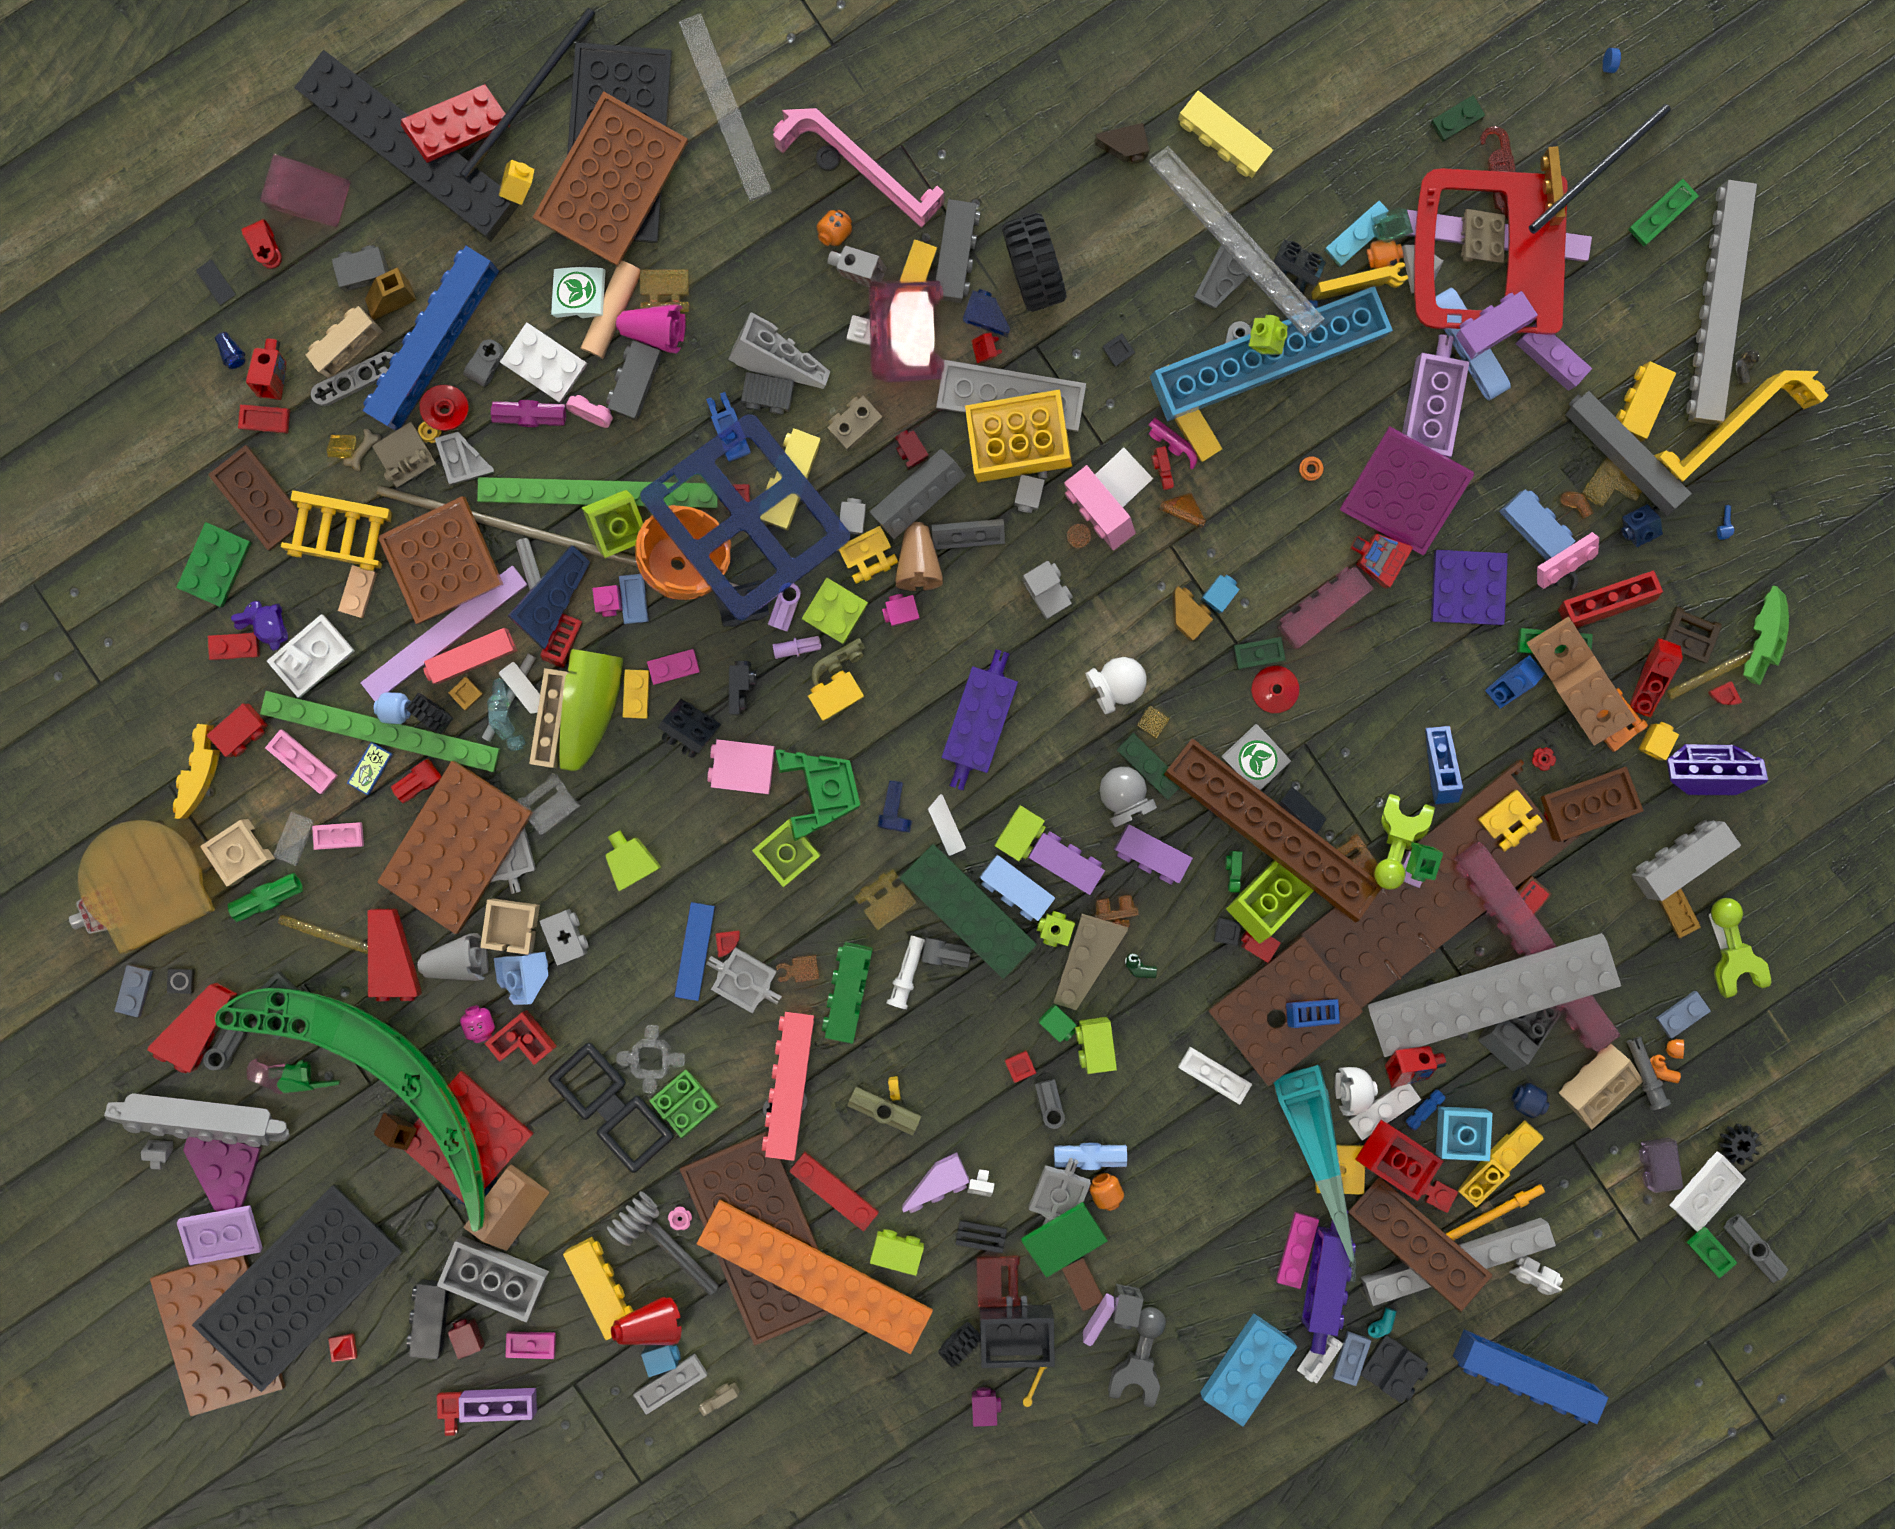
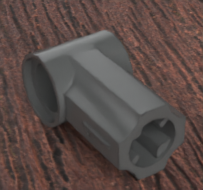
(939, 952)
(226, 1046)
(1049, 1101)

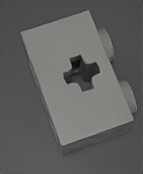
(561, 949)

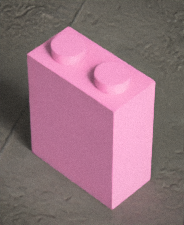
(741, 766)

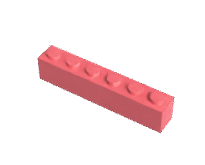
(789, 1086)

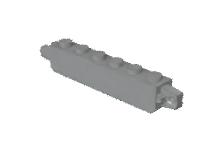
(197, 1119)

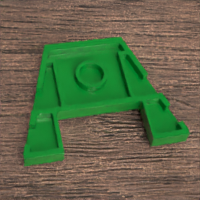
(829, 789)

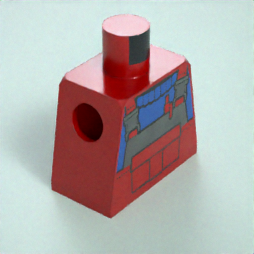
(267, 371)
(1381, 558)
(1413, 1065)

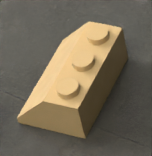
(343, 342)
(1601, 1086)

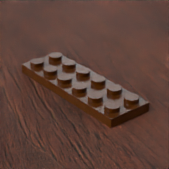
(1420, 1244)

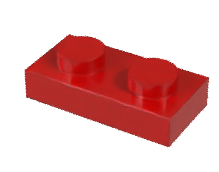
(233, 646)

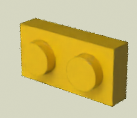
(636, 694)

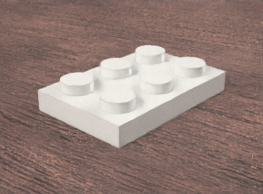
(543, 362)
(323, 646)
(1707, 1191)

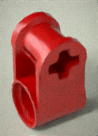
(261, 241)

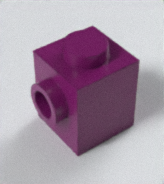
(985, 1407)

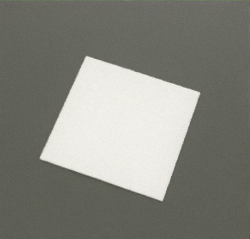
(1123, 477)

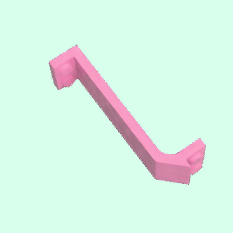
(804, 120)

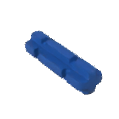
(1425, 1109)

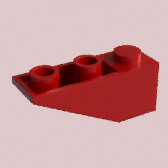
(1656, 676)

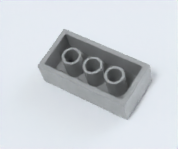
(1685, 859)
(493, 1278)

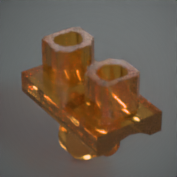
(1126, 910)

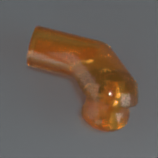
(1578, 501)

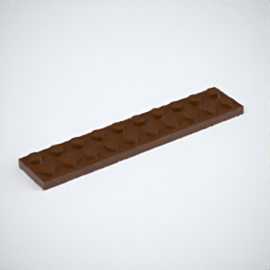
(1274, 830)

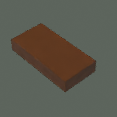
(1083, 1284)

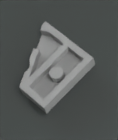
(460, 459)

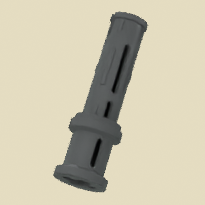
(1651, 1084)

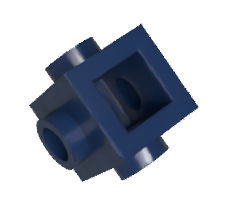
(1641, 526)

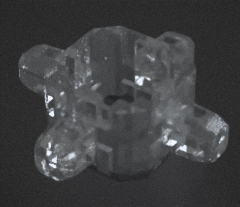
(625, 1057)

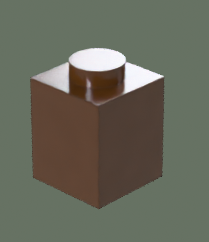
(395, 1131)

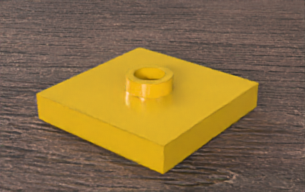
(1351, 1171)

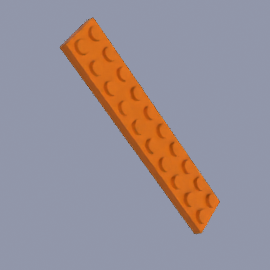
(815, 1276)

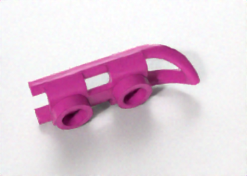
(1177, 443)

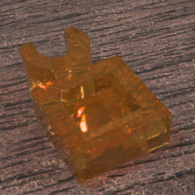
(803, 969)

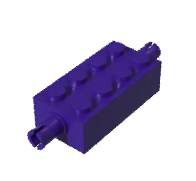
(979, 719)
(1326, 1287)

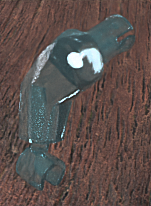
(498, 719)

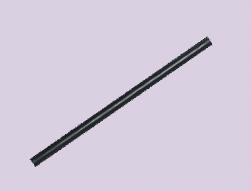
(527, 93)
(1599, 169)

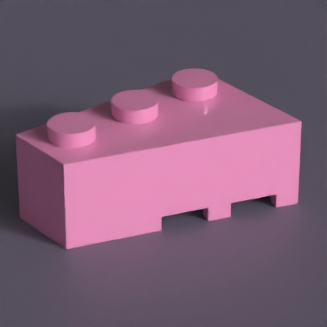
(1099, 507)

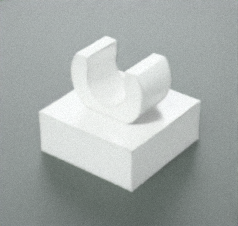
(859, 330)
(294, 661)
(981, 1186)

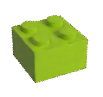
(614, 523)
(835, 611)
(784, 855)
(1097, 1045)

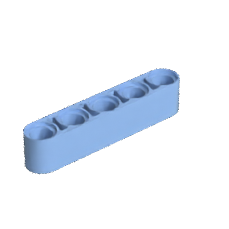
(1483, 368)

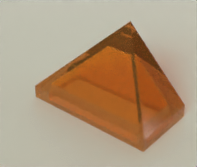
(1184, 508)

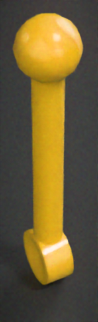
(1027, 1401)

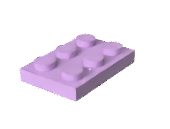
(219, 1235)

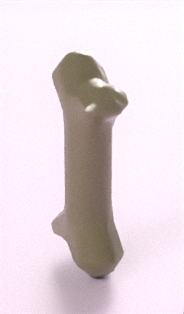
(369, 440)

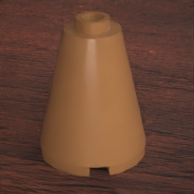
(918, 560)

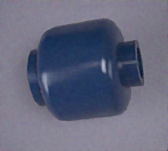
(1530, 1100)

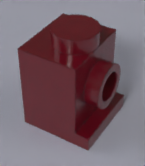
(910, 449)

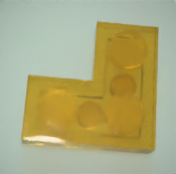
(1608, 479)

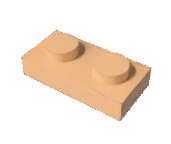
(357, 591)

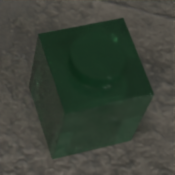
(1392, 225)

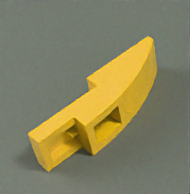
(195, 783)
(1503, 1159)

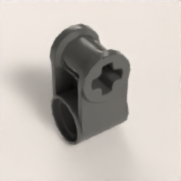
(482, 365)

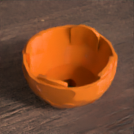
(656, 551)

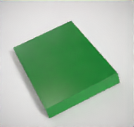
(1064, 1239)

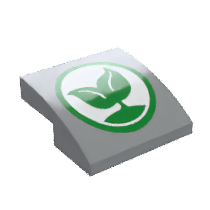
(1256, 757)

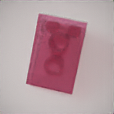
(304, 191)

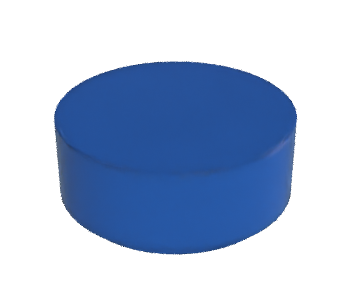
(1611, 60)

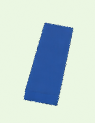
(694, 951)

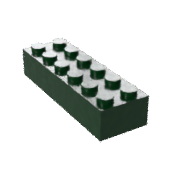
(968, 911)

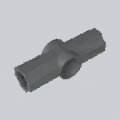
(1764, 1257)

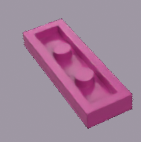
(1297, 1250)

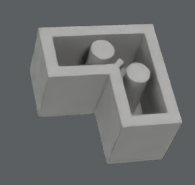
(1046, 590)

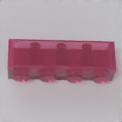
(1325, 607)

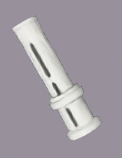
(904, 982)

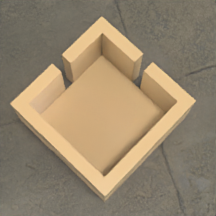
(510, 925)

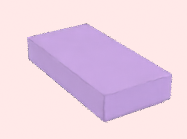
(1098, 1320)

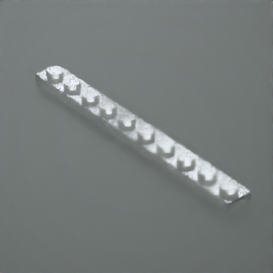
(1236, 241)

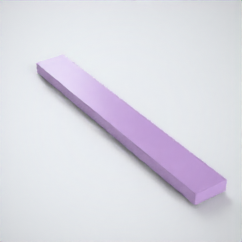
(1450, 228)
(442, 635)

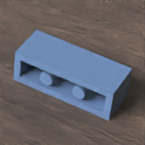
(1537, 524)

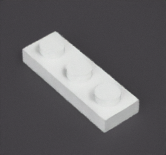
(1384, 1108)

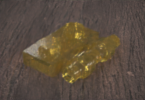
(664, 283)
(888, 906)

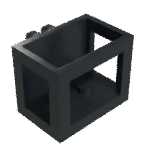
(1017, 1332)

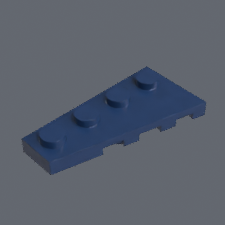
(545, 602)

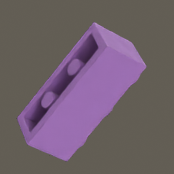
(1496, 324)
(1554, 358)
(1152, 854)
(1067, 862)
(497, 1405)

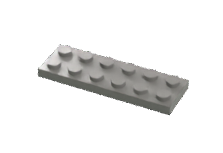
(974, 384)

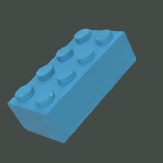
(1248, 1370)

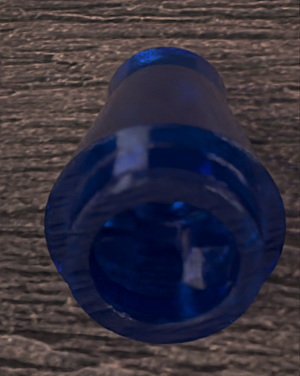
(230, 352)

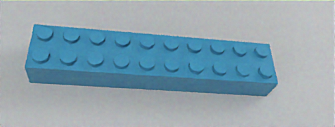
(1238, 368)

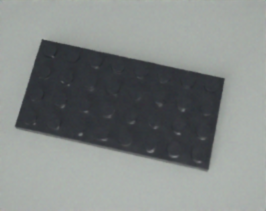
(632, 76)
(297, 1288)

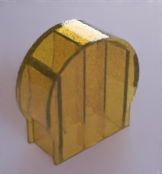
(142, 882)

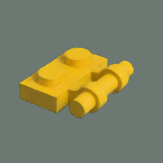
(865, 547)
(1507, 813)

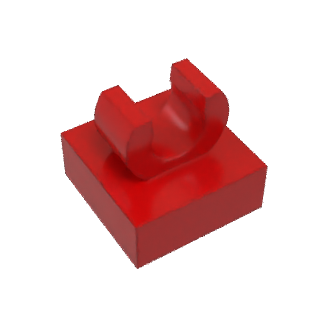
(984, 347)

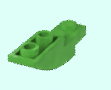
(1773, 628)

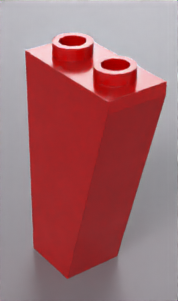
(389, 958)
(192, 1031)

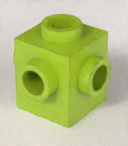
(1268, 335)
(1064, 931)

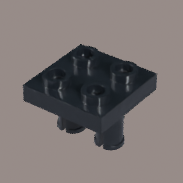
(1300, 263)
(689, 727)

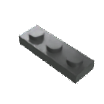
(968, 534)

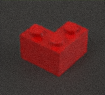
(521, 1033)

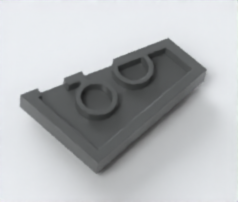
(1221, 279)

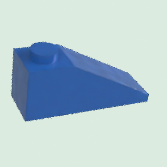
(1443, 765)

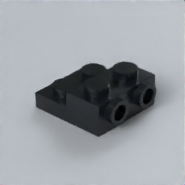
(740, 679)
(1394, 1368)

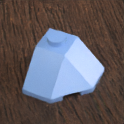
(522, 975)

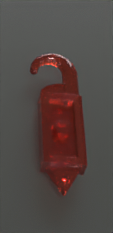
(1501, 161)

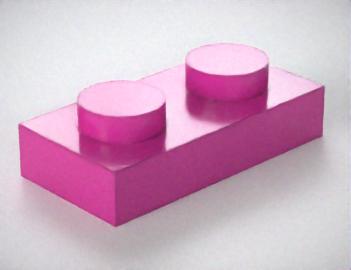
(673, 666)
(530, 1345)

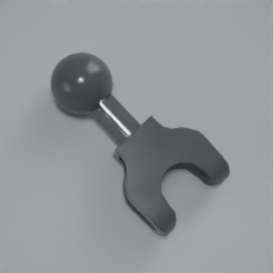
(1139, 1364)

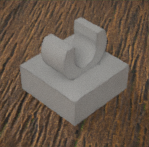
(157, 1152)

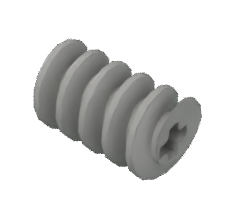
(634, 1220)

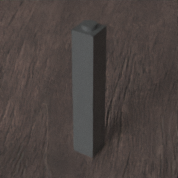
(1627, 453)

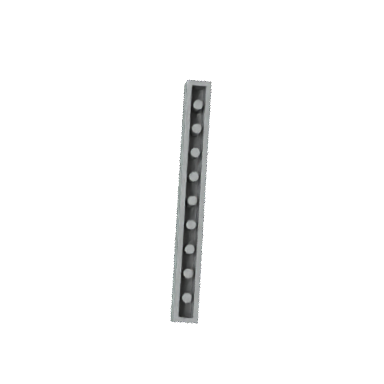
(1721, 302)

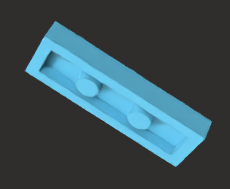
(1355, 236)

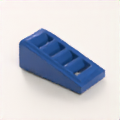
(1293, 1015)

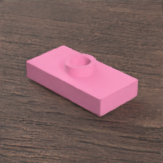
(338, 836)

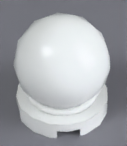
(1119, 682)

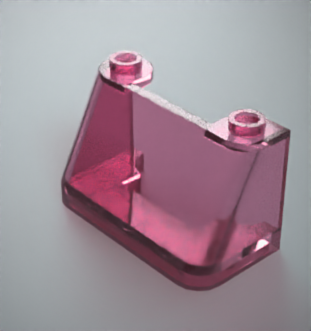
(904, 330)

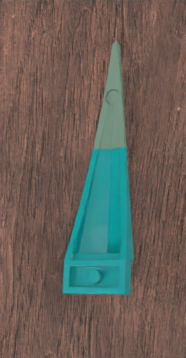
(1310, 1117)

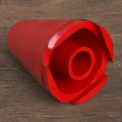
(649, 1325)

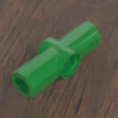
(265, 897)

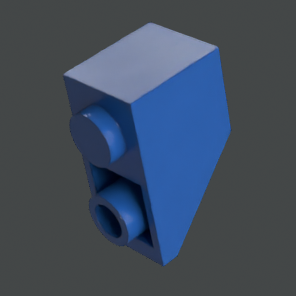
(1515, 682)

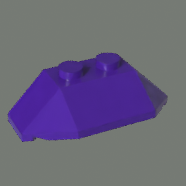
(1715, 770)

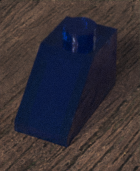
(985, 313)

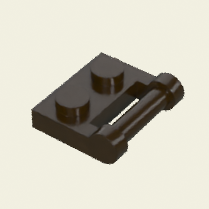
(1692, 644)

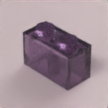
(1661, 1165)

